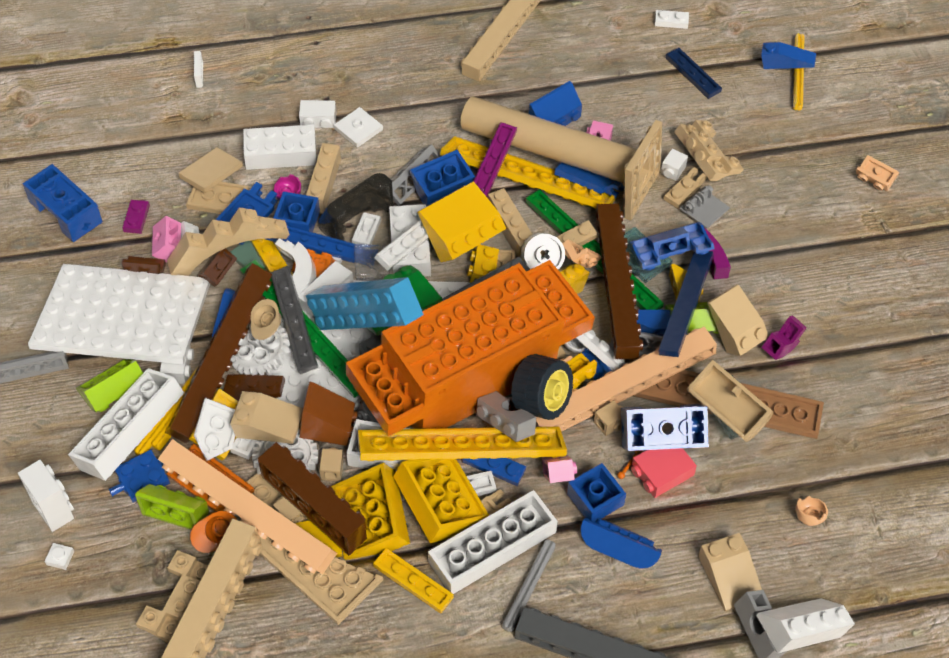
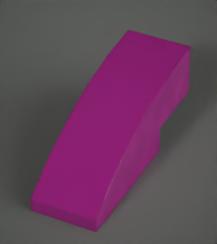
(720, 264)

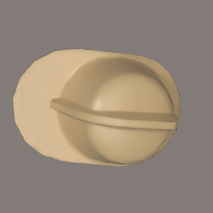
(265, 319)

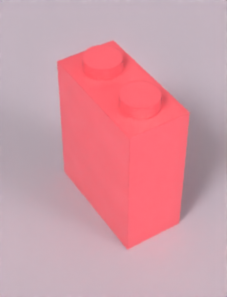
(662, 469)

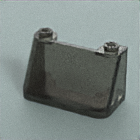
(373, 192)

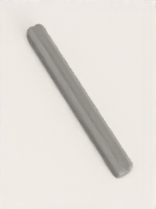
(528, 586)

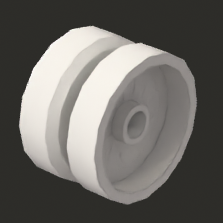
(542, 241)

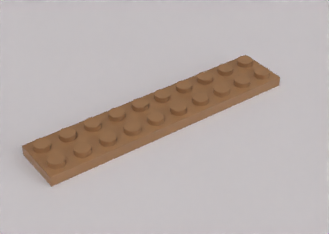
(790, 412)

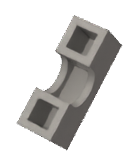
(515, 424)
(747, 608)

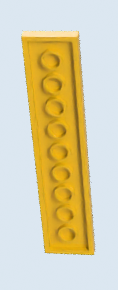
(529, 173)
(458, 444)

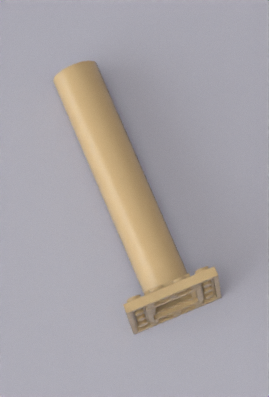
(588, 152)

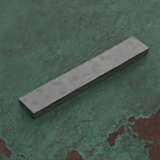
(294, 320)

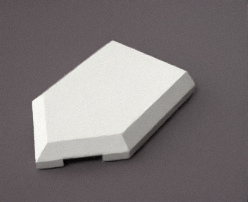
(214, 429)

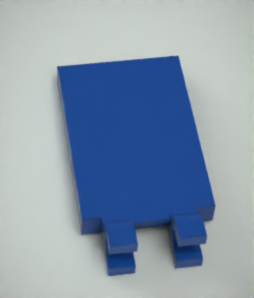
(590, 180)
(250, 200)

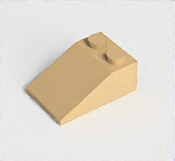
(737, 321)
(265, 418)
(729, 569)

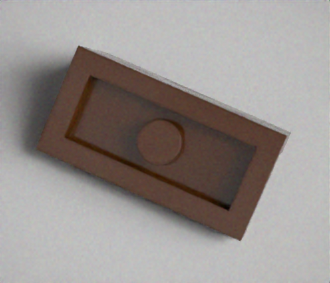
(143, 264)
(217, 267)

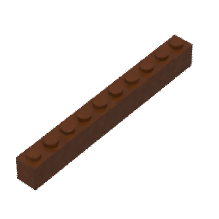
(617, 282)
(220, 351)

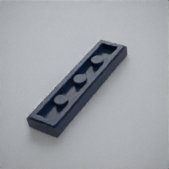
(693, 73)

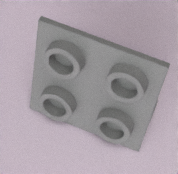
(704, 207)

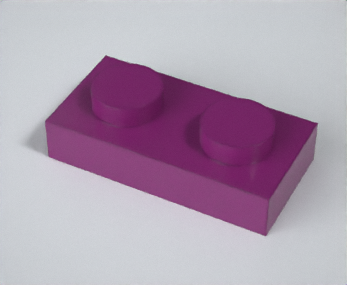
(136, 216)

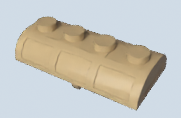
(730, 401)

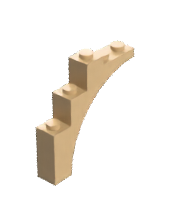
(243, 227)

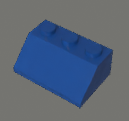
(558, 106)
(441, 177)

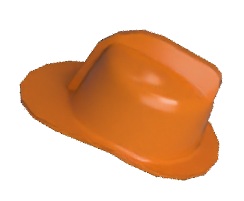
(209, 531)

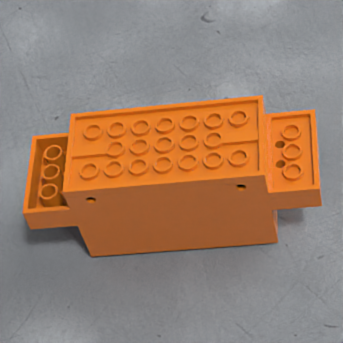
(467, 348)

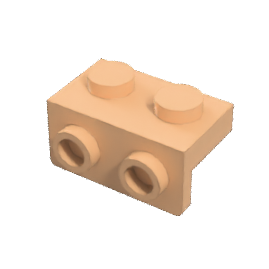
(876, 173)
(579, 255)

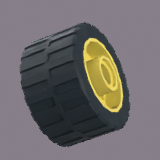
(542, 386)

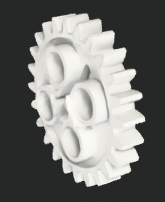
(261, 355)
(301, 449)

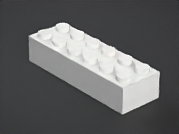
(126, 424)
(492, 542)

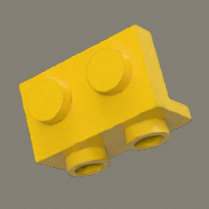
(483, 260)
(581, 369)

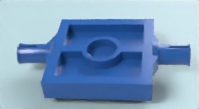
(139, 473)

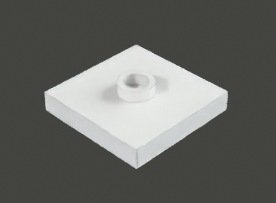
(358, 127)

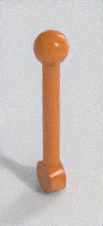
(621, 474)

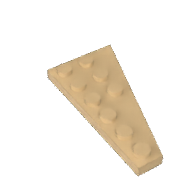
(334, 592)

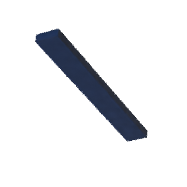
(685, 305)

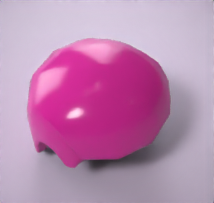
(287, 184)

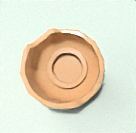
(811, 511)

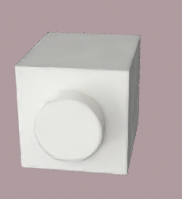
(674, 164)

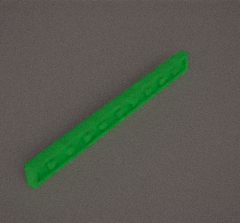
(562, 223)
(322, 346)

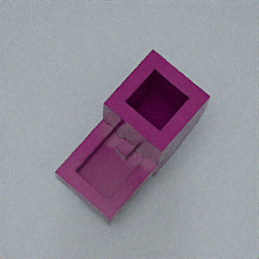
(784, 340)

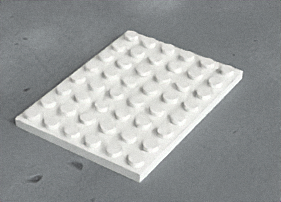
(120, 314)

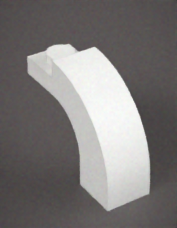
(305, 268)

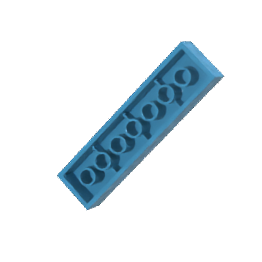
(365, 304)

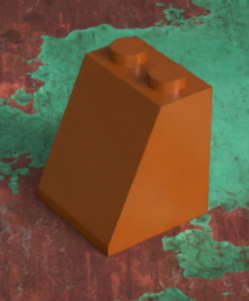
(327, 416)

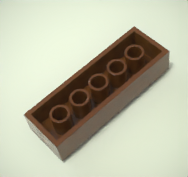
(313, 498)

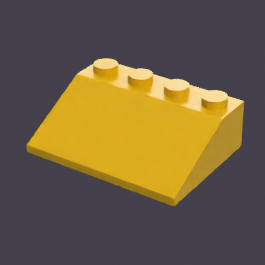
(460, 222)
(439, 497)
(379, 501)

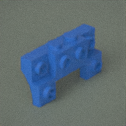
(669, 243)

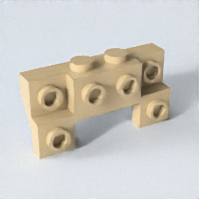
(699, 143)
(165, 622)

